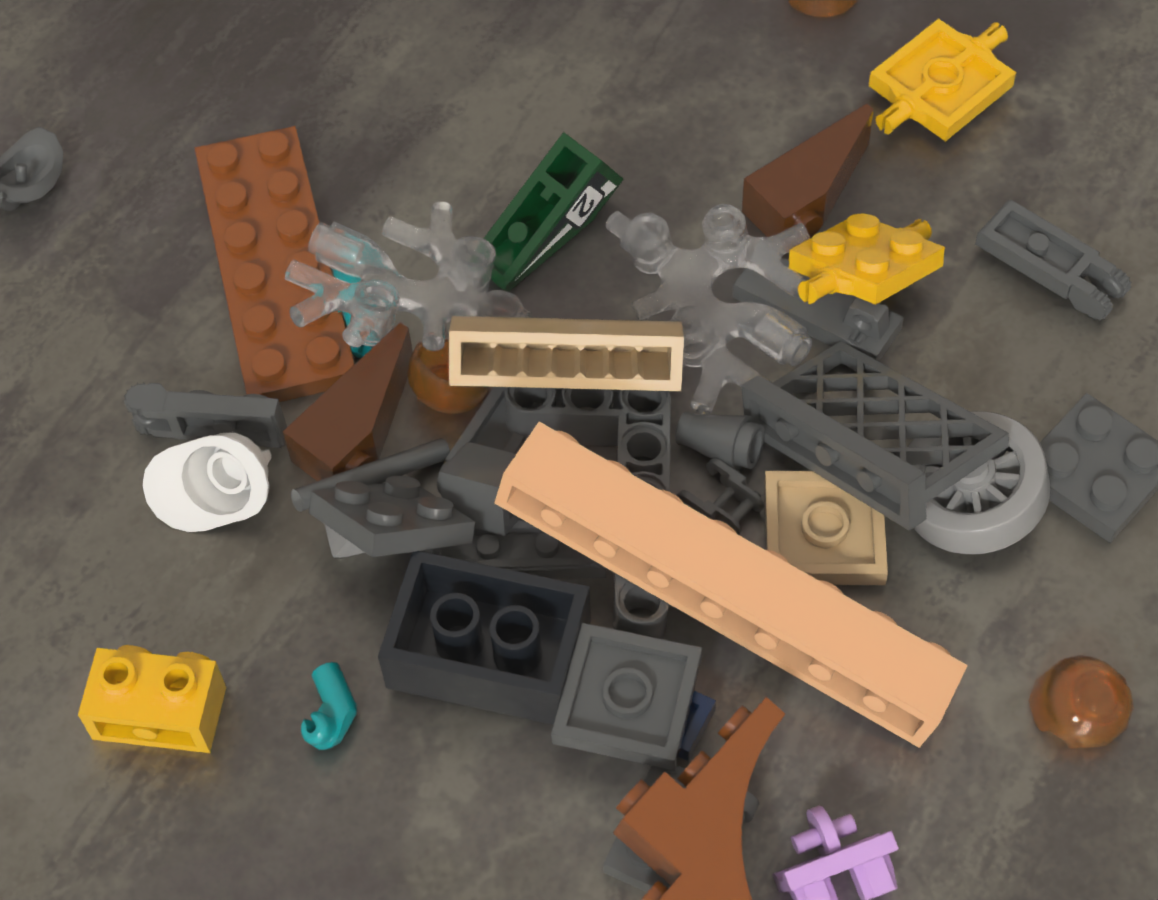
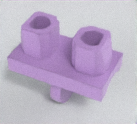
(866, 860)

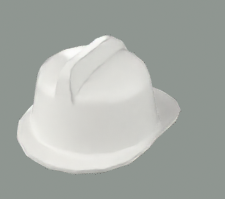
(208, 482)

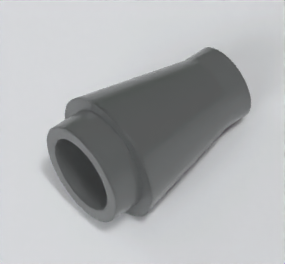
(725, 437)

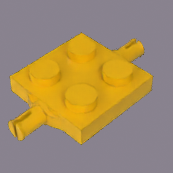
(942, 79)
(865, 259)

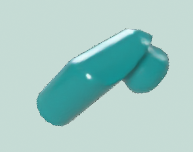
(335, 713)

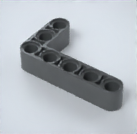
(609, 424)

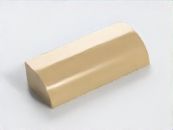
(565, 353)

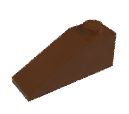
(807, 178)
(355, 414)

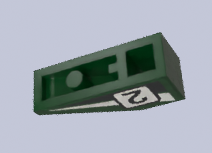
(549, 210)

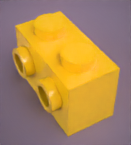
(153, 699)

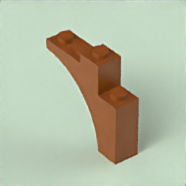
(697, 831)

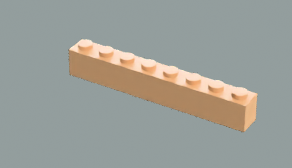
(731, 584)

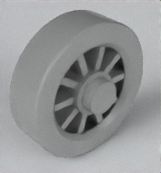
(995, 501)

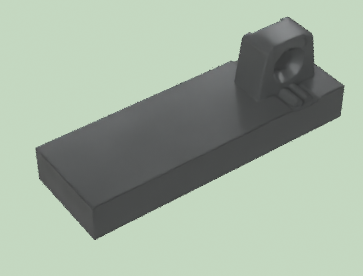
(829, 319)

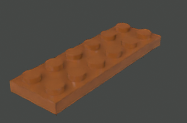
(259, 224)

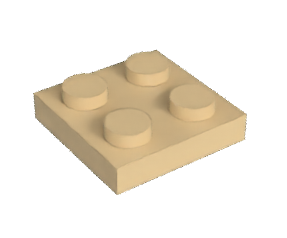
(824, 529)

